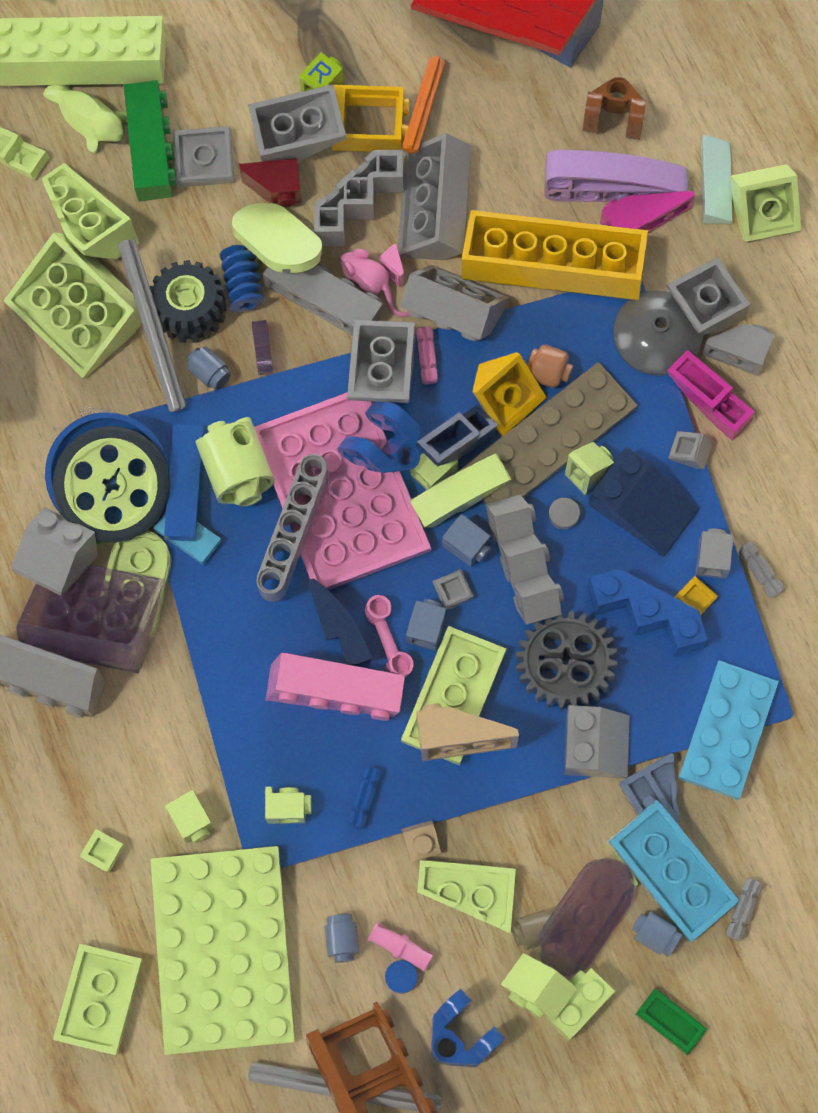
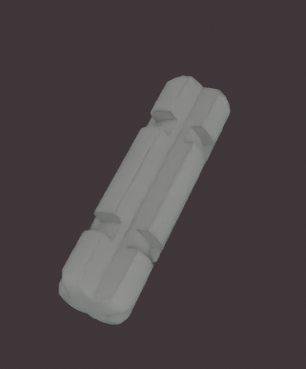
(761, 569)
(743, 909)

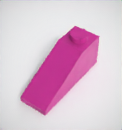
(647, 210)

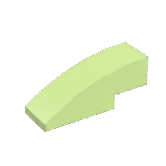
(460, 491)

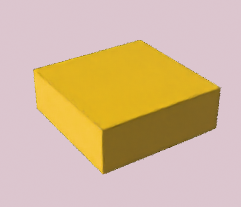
(697, 595)

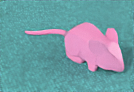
(368, 275)

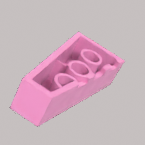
(334, 686)

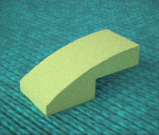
(20, 155)

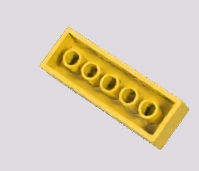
(554, 254)

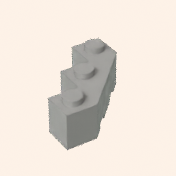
(355, 195)
(524, 559)

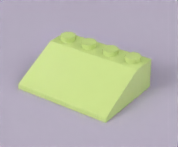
(74, 305)

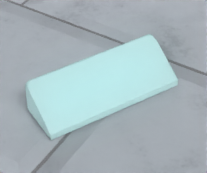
(716, 181)

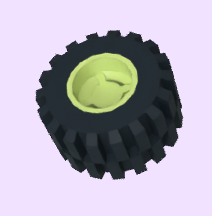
(189, 301)

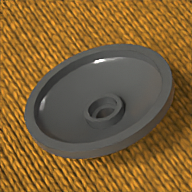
(647, 346)

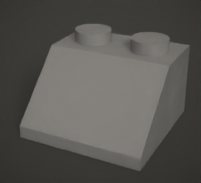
(710, 298)
(54, 551)
(596, 742)

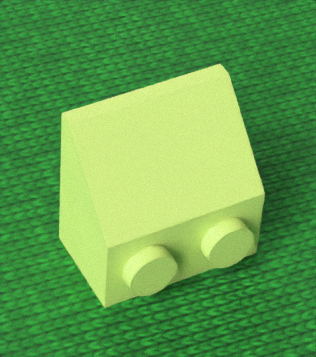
(766, 202)

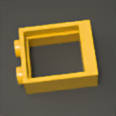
(372, 96)

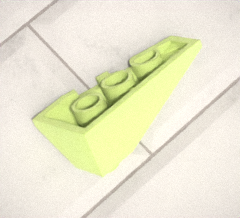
(86, 215)

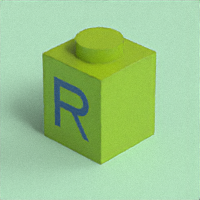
(321, 73)

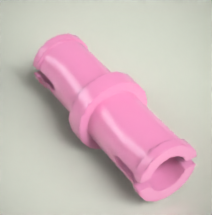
(400, 946)

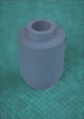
(208, 368)
(656, 933)
(341, 938)

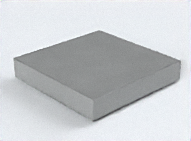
(203, 156)

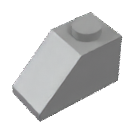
(741, 347)

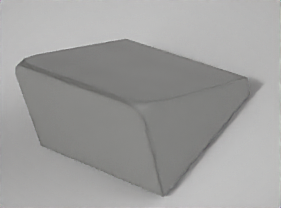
(690, 449)

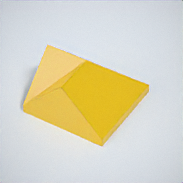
(507, 390)

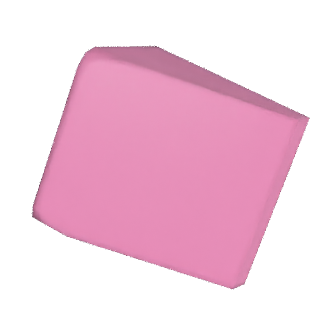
(391, 261)

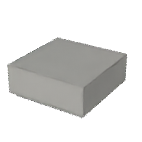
(453, 590)

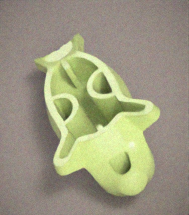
(87, 115)

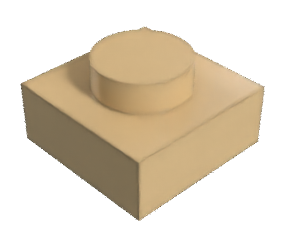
(421, 841)

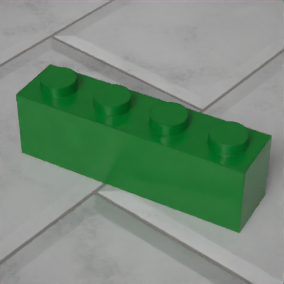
(148, 140)

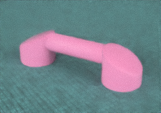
(376, 613)

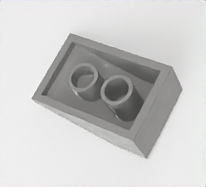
(297, 124)
(381, 361)

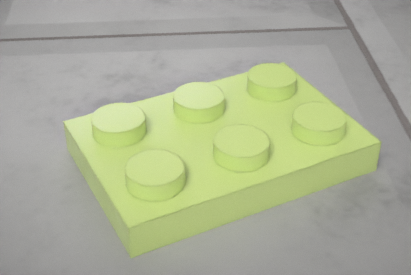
(98, 999)

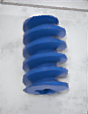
(241, 278)

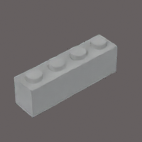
(325, 296)

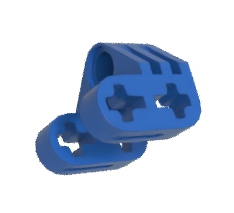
(390, 418)
(444, 1017)

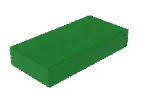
(671, 1021)

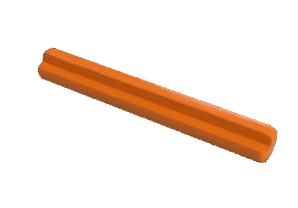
(423, 105)

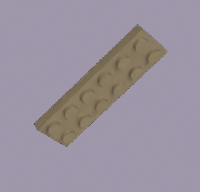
(564, 423)

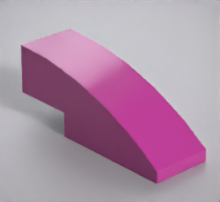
(711, 395)

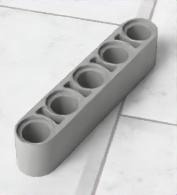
(296, 513)

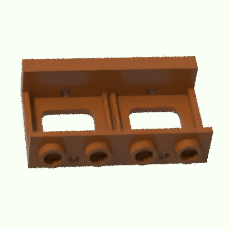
(352, 1092)

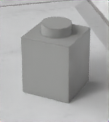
(714, 554)

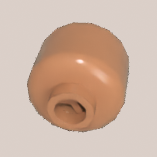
(549, 366)

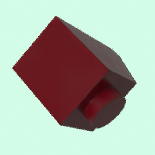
(274, 180)

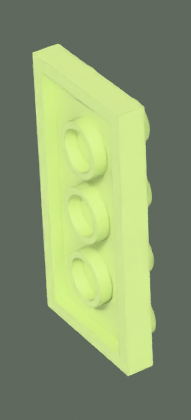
(457, 679)

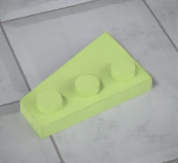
(472, 889)

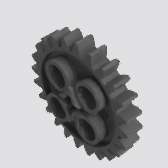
(563, 687)

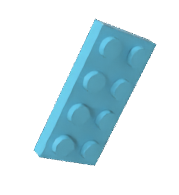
(728, 730)
(673, 871)

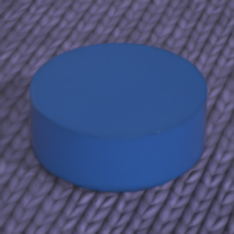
(401, 977)

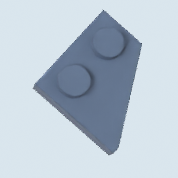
(653, 784)

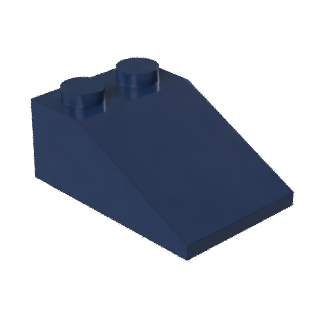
(642, 502)

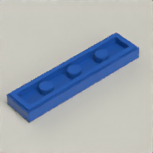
(184, 483)

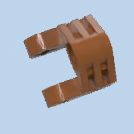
(630, 102)

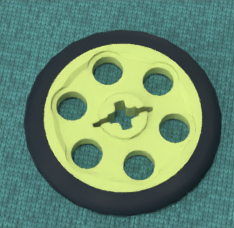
(88, 448)

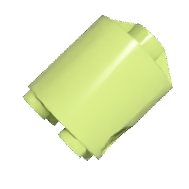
(235, 462)

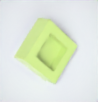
(102, 851)

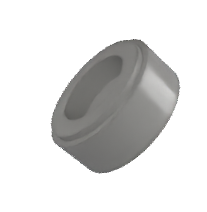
(564, 513)

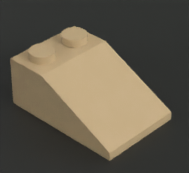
(455, 733)

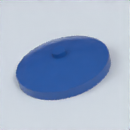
(108, 453)

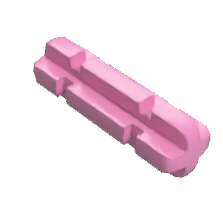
(427, 355)

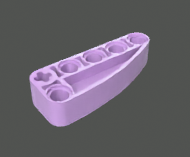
(608, 176)

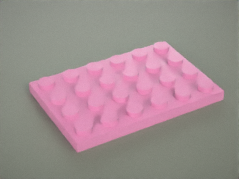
(363, 514)

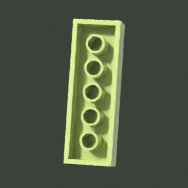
(82, 50)

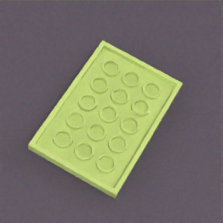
(222, 950)

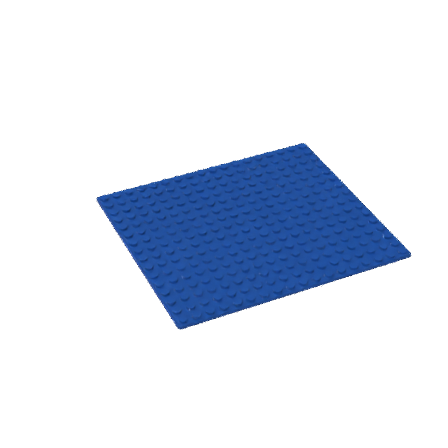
(324, 752)

